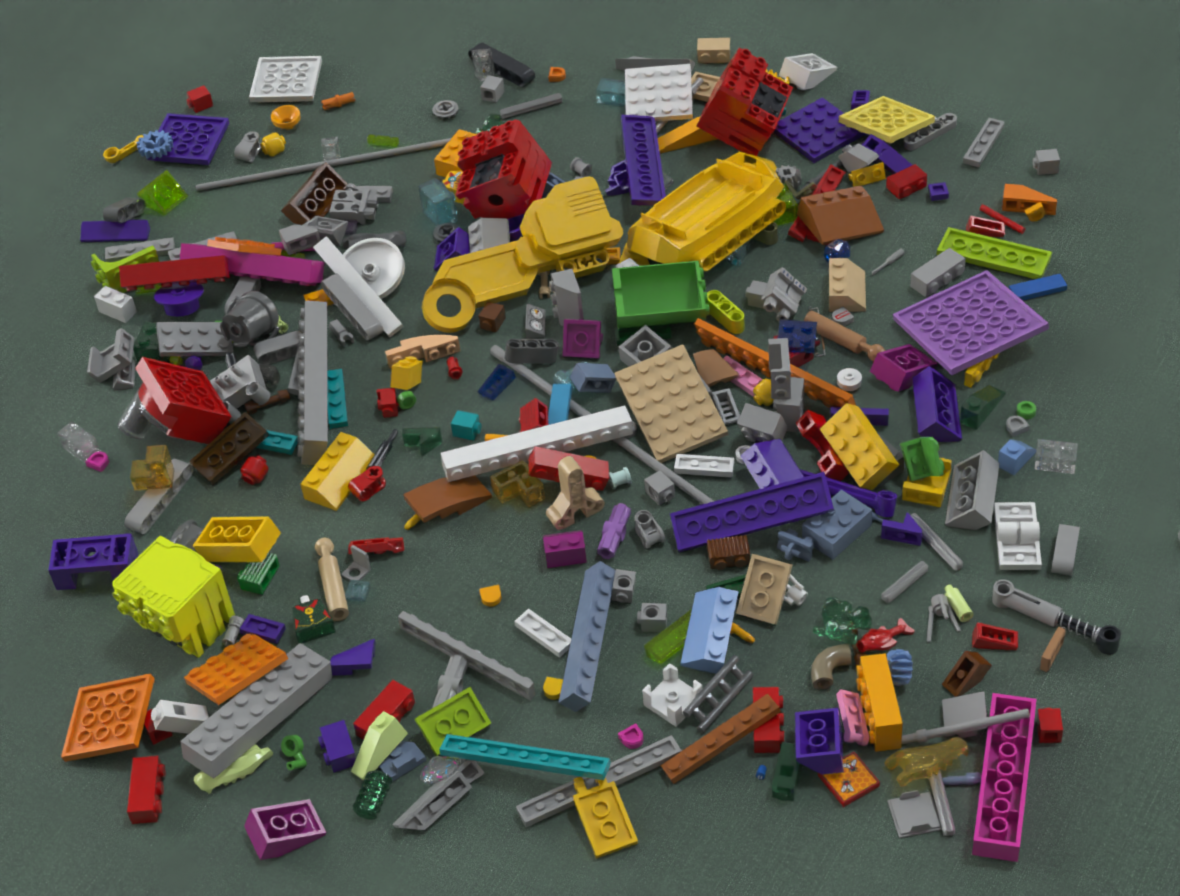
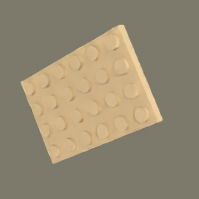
(671, 404)

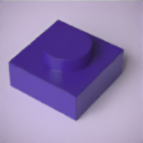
(938, 191)

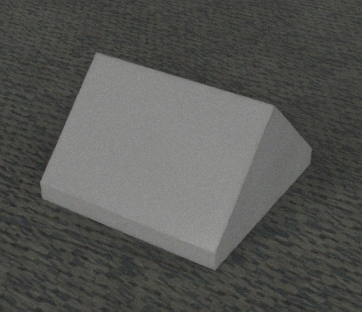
(329, 227)

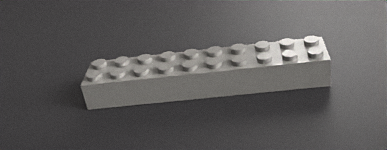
(313, 381)

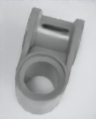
(248, 147)
(648, 529)

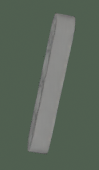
(945, 123)

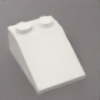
(806, 70)

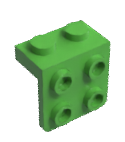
(922, 458)

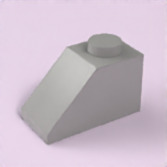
(856, 157)
(298, 238)

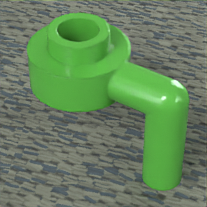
(289, 750)

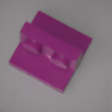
(582, 338)

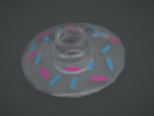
(439, 769)

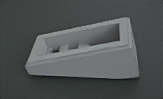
(725, 395)

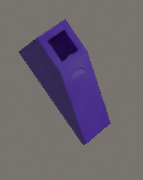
(892, 160)

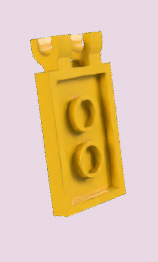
(603, 817)

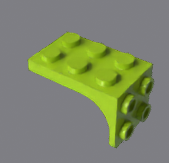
(108, 272)

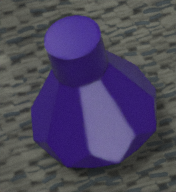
(194, 362)

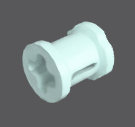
(619, 478)

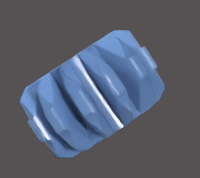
(900, 666)

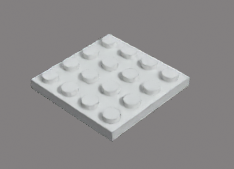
(285, 79)
(659, 92)

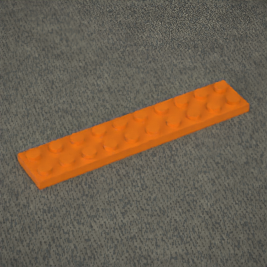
(758, 358)

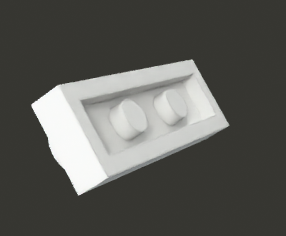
(704, 465)
(543, 632)

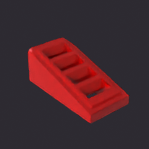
(985, 227)
(982, 640)

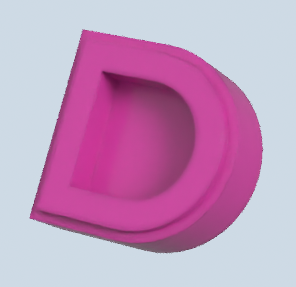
(98, 461)
(631, 737)

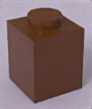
(492, 317)

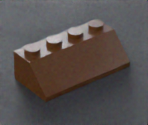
(314, 196)

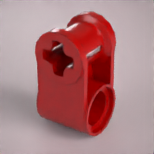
(366, 484)

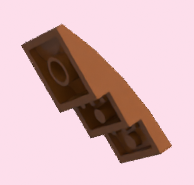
(446, 497)

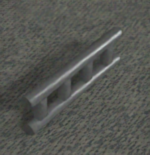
(705, 694)

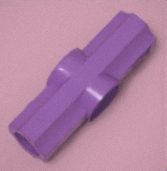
(614, 531)

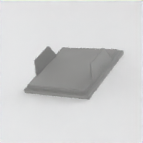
(964, 709)
(914, 814)

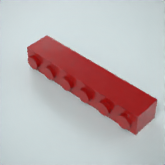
(174, 272)

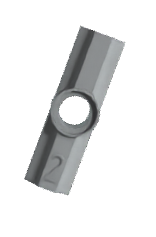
(452, 681)

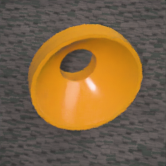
(284, 114)

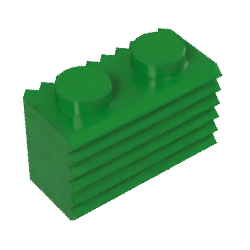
(258, 575)

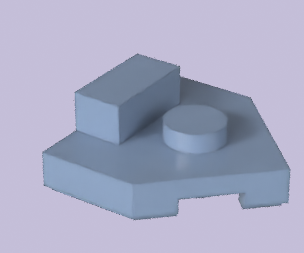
(402, 760)

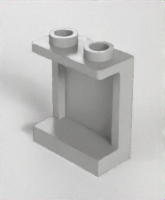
(112, 359)
(780, 368)

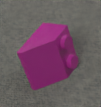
(564, 549)

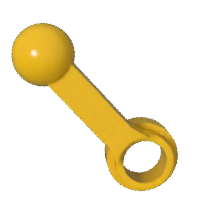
(122, 153)

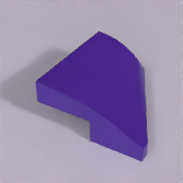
(618, 180)
(354, 658)

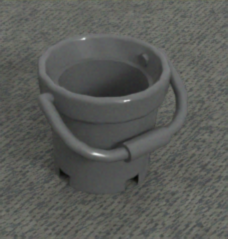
(249, 319)

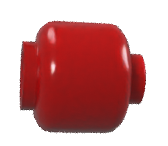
(254, 470)

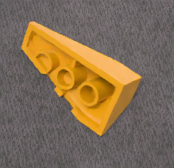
(683, 137)

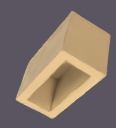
(713, 50)

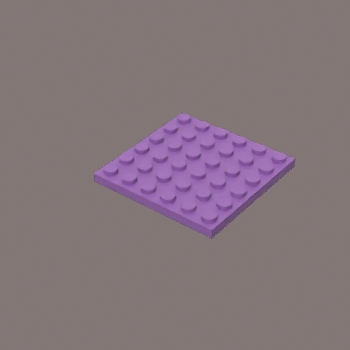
(970, 322)

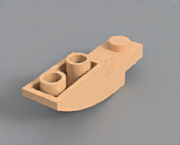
(427, 347)

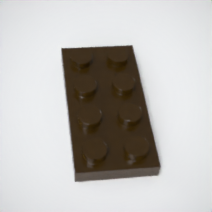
(229, 448)

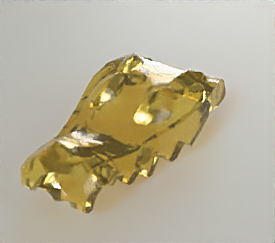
(926, 760)

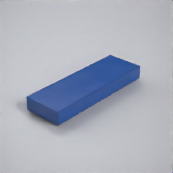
(1039, 287)

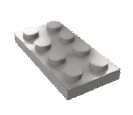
(192, 339)

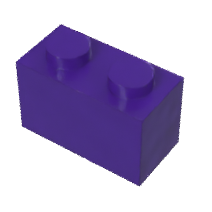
(338, 746)

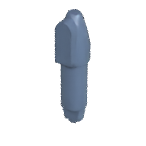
(968, 779)

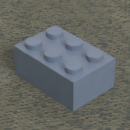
(839, 528)

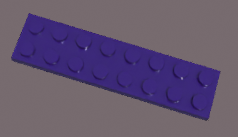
(642, 160)
(752, 511)

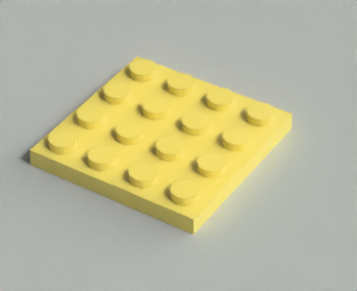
(886, 119)

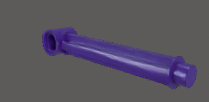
(882, 502)

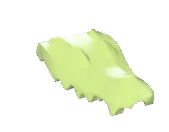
(239, 768)

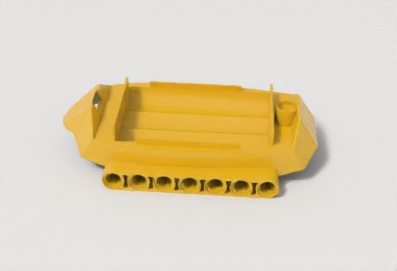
(711, 213)

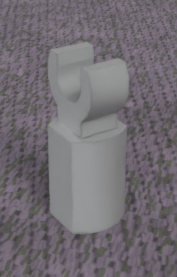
(340, 332)

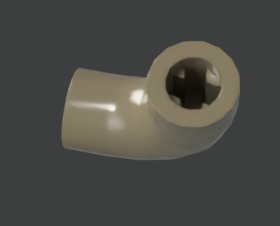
(825, 662)

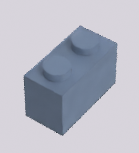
(593, 377)

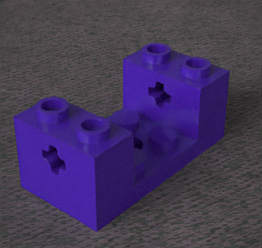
(71, 557)

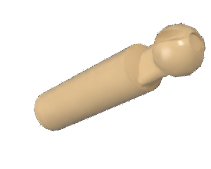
(331, 580)

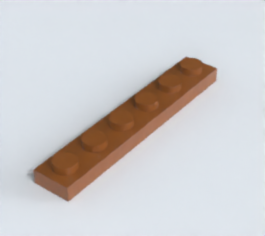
(720, 738)

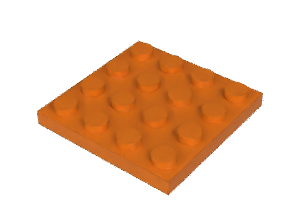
(235, 668)
(108, 717)

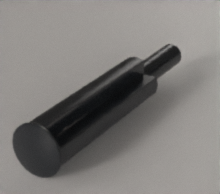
(383, 450)

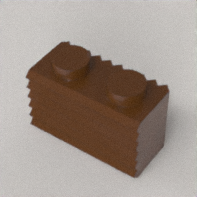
(728, 552)

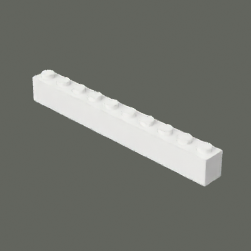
(517, 447)

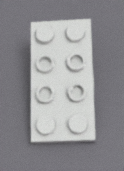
(1017, 536)

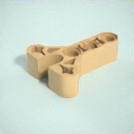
(572, 496)

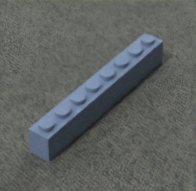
(587, 637)

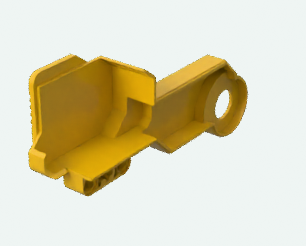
(557, 234)

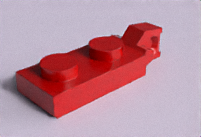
(379, 545)

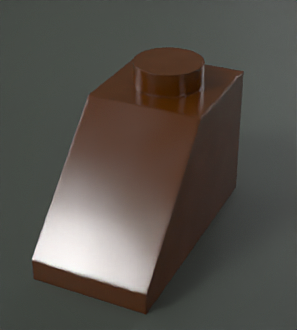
(966, 673)

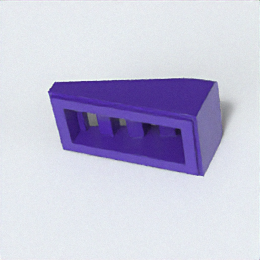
(860, 98)

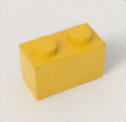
(406, 373)

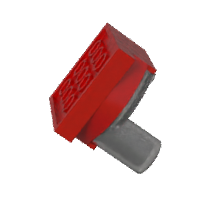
(176, 402)

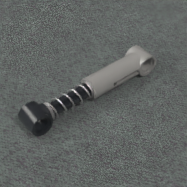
(1007, 596)

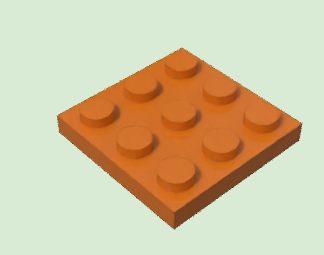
(244, 246)

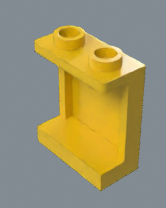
(928, 489)

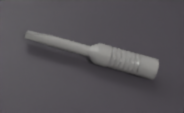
(890, 260)

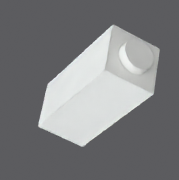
(178, 716)

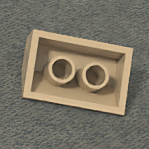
(846, 285)

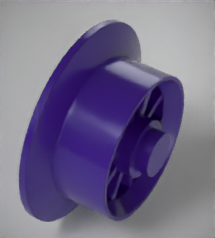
(179, 299)

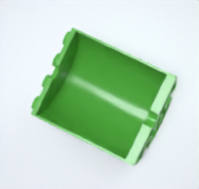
(659, 294)

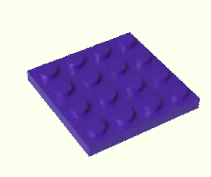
(816, 130)
(193, 138)

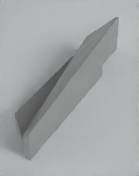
(640, 62)
(440, 797)

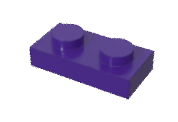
(264, 628)

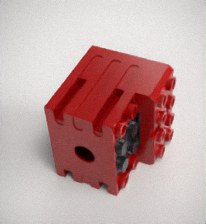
(745, 104)
(501, 171)

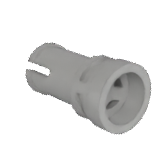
(233, 630)

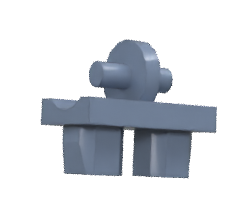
(795, 546)

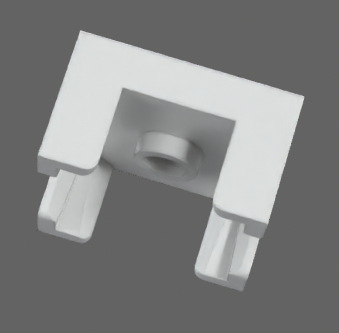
(670, 696)

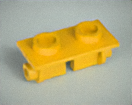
(867, 174)

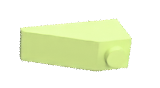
(378, 743)

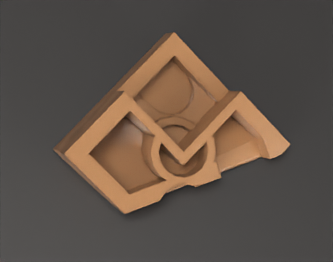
(713, 367)

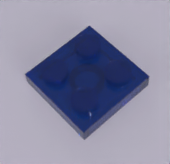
(800, 335)

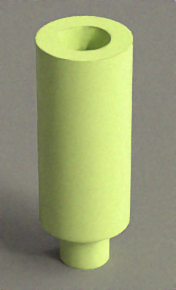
(958, 603)

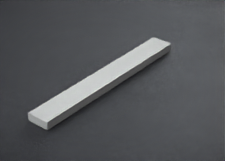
(340, 265)

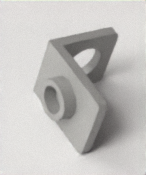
(361, 563)

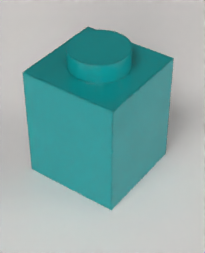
(465, 425)

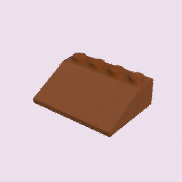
(840, 215)

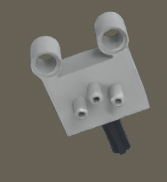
(240, 384)

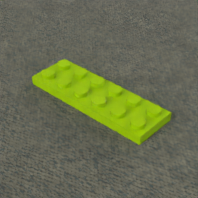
(996, 253)

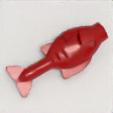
(882, 638)

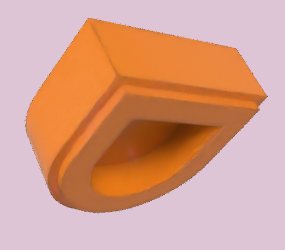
(556, 74)

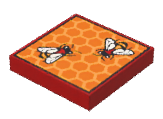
(853, 782)

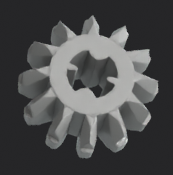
(790, 174)

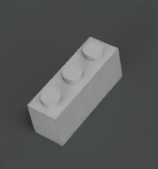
(937, 272)

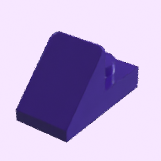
(906, 532)

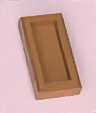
(1052, 649)

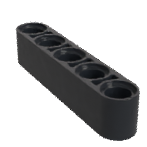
(507, 66)

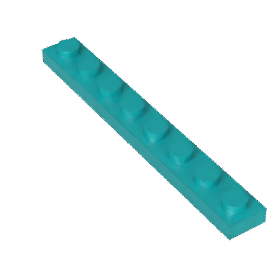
(525, 757)

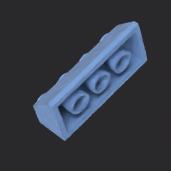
(709, 629)

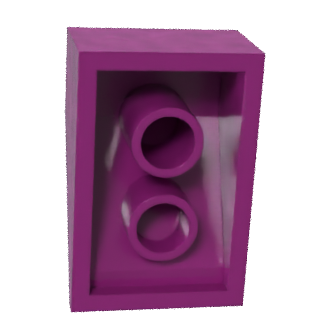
(900, 365)
(283, 828)

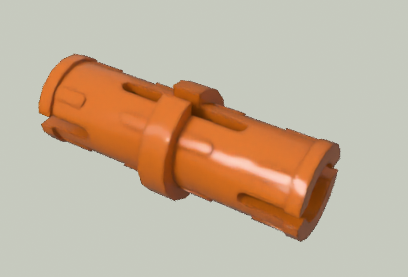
(338, 101)

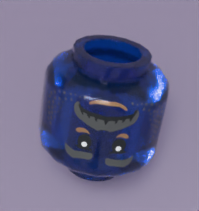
(837, 249)

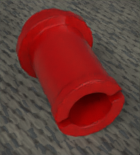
(454, 370)

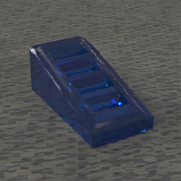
(496, 375)

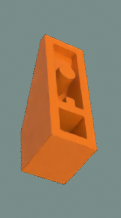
(1019, 198)

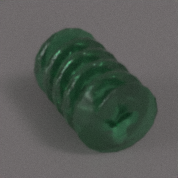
(372, 794)

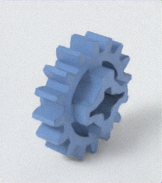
(155, 144)

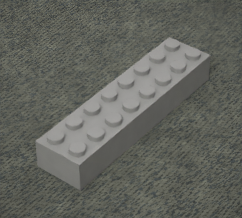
(255, 711)

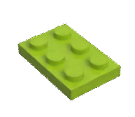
(456, 716)

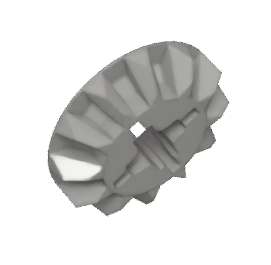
(450, 106)

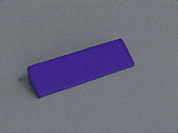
(113, 231)

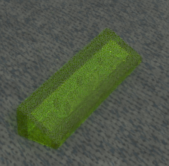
(669, 640)

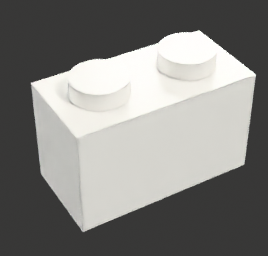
(115, 304)

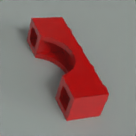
(830, 463)

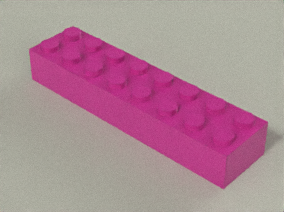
(261, 265)
(1004, 781)

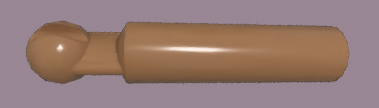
(843, 335)

